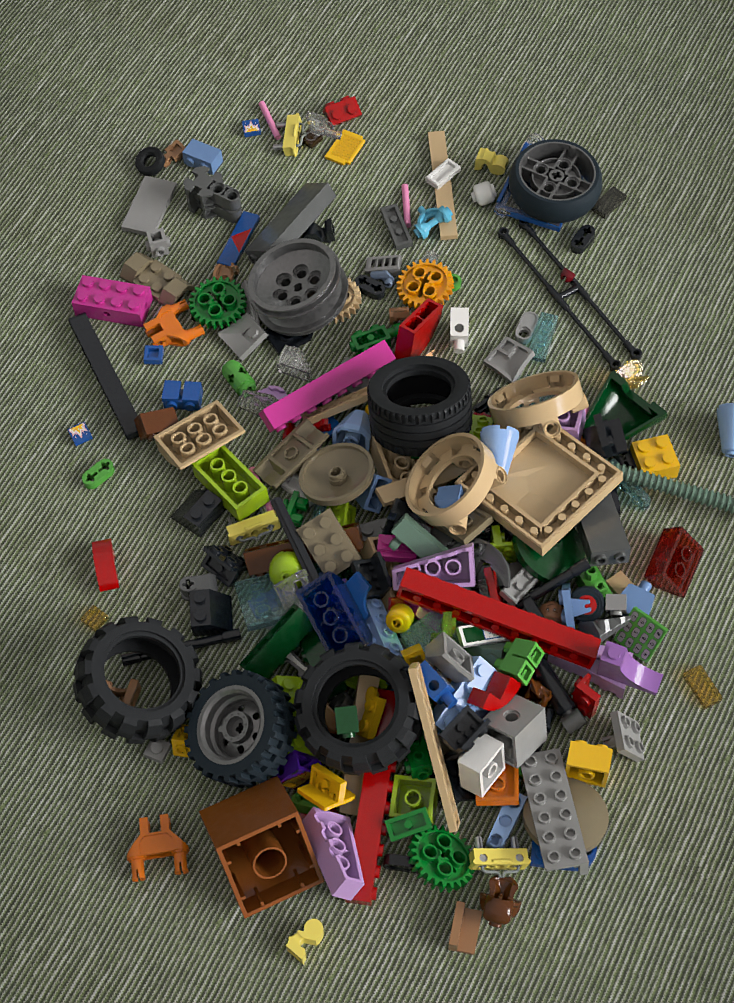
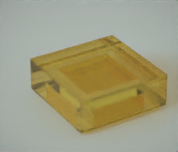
(94, 618)

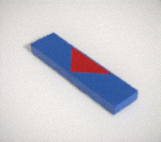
(239, 239)

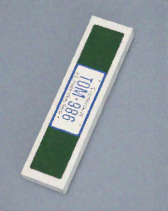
(472, 636)

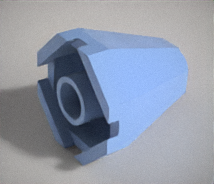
(353, 429)

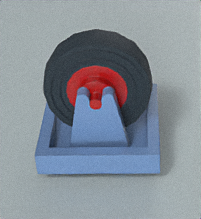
(583, 604)

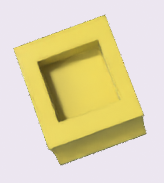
(496, 163)
(312, 935)

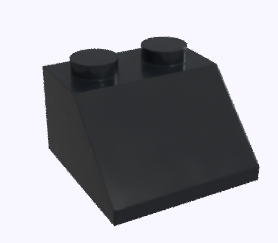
(199, 511)
(210, 612)

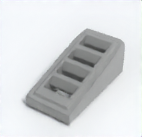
(385, 260)

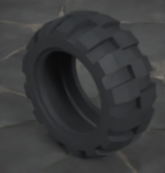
(322, 680)
(120, 718)

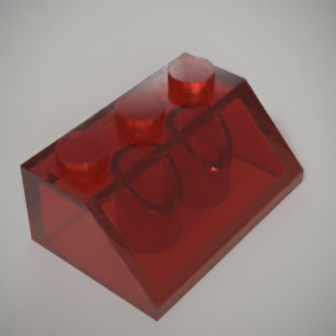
(674, 561)

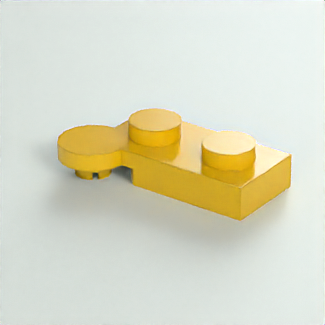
(372, 715)

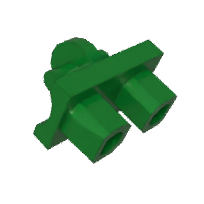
(296, 503)

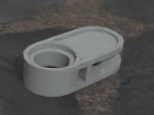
(526, 324)

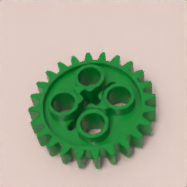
(206, 311)
(444, 854)

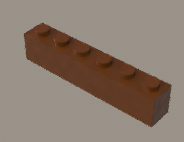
(259, 557)

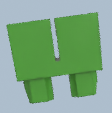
(593, 578)
(520, 659)

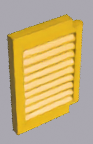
(345, 149)

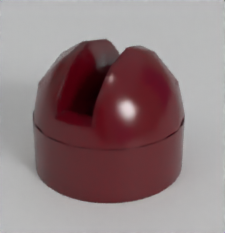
(568, 274)

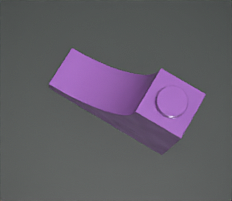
(621, 667)

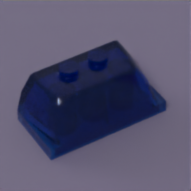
(333, 612)

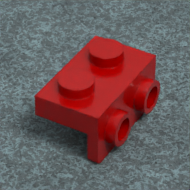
(342, 111)
(585, 697)

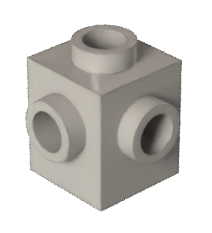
(157, 242)

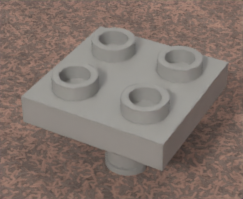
(625, 736)

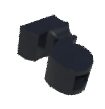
(320, 234)

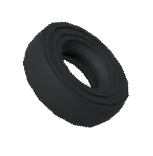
(156, 167)

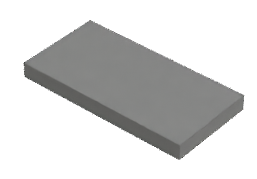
(149, 205)

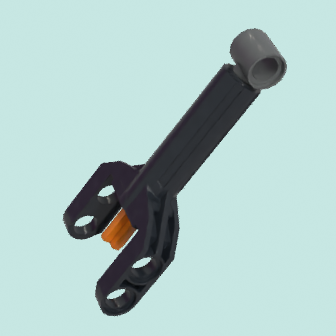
(560, 700)

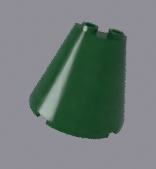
(620, 402)

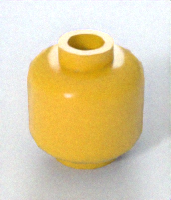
(399, 618)

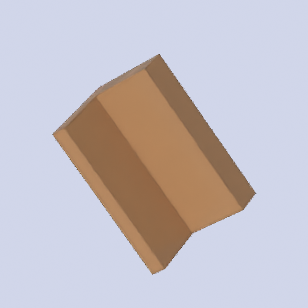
(464, 929)

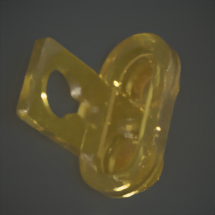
(631, 372)

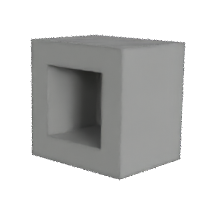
(616, 604)

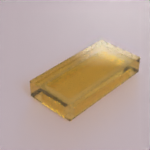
(702, 687)

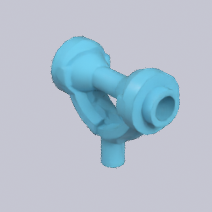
(440, 215)

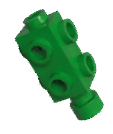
(364, 340)
(418, 760)

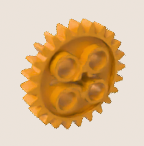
(412, 280)

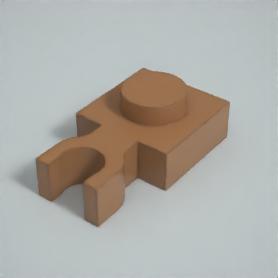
(173, 152)

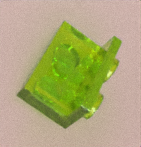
(448, 625)

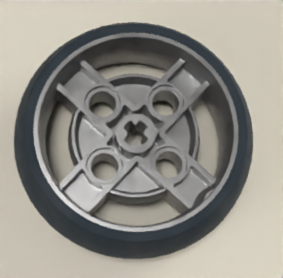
(555, 181)

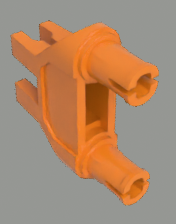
(167, 330)
(157, 845)

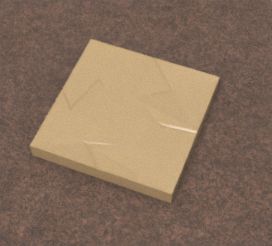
(547, 487)

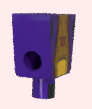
(296, 770)

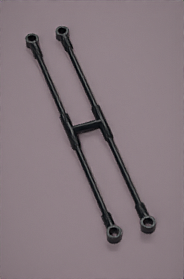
(576, 287)

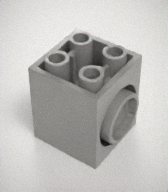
(520, 728)

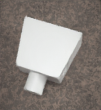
(459, 328)

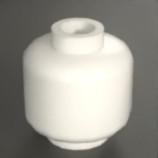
(484, 193)

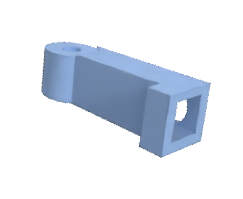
(505, 823)

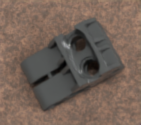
(214, 196)

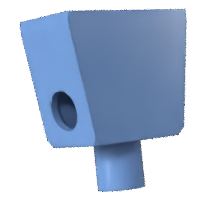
(368, 499)
(639, 597)

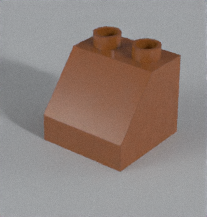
(262, 846)

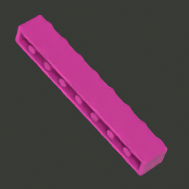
(326, 386)

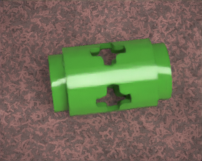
(238, 377)

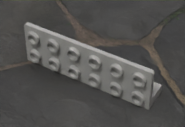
(554, 812)

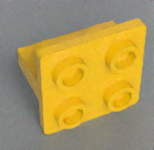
(325, 789)

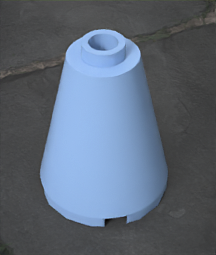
(725, 420)
(501, 443)

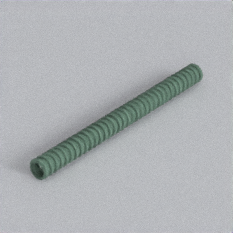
(676, 488)

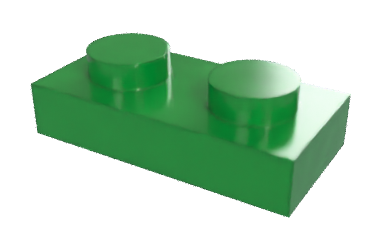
(408, 824)

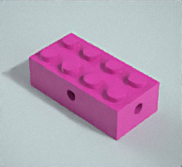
(112, 300)

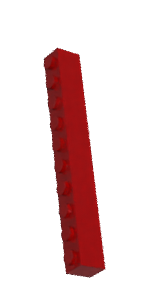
(498, 617)
(371, 815)

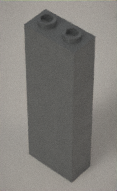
(293, 218)
(604, 535)

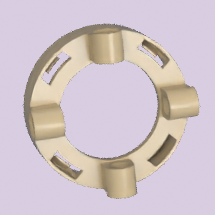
(528, 390)
(460, 450)

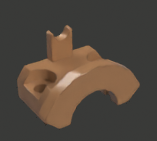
(225, 271)
(398, 313)

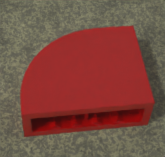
(418, 329)

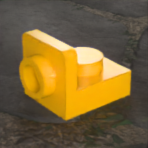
(178, 743)

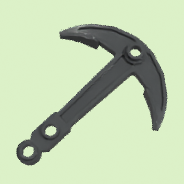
(490, 555)

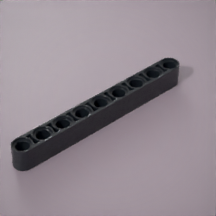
(105, 374)

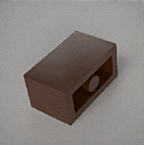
(154, 422)

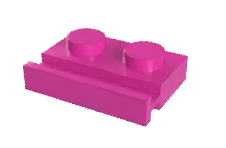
(402, 554)

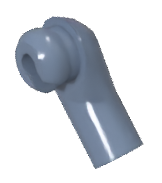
(385, 276)

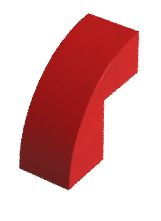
(105, 565)
(498, 693)

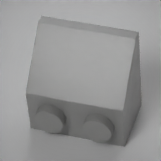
(450, 659)

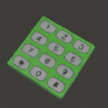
(641, 634)

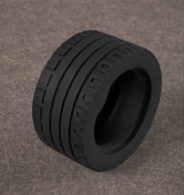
(414, 382)

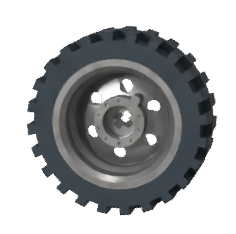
(256, 736)

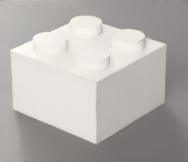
(481, 765)

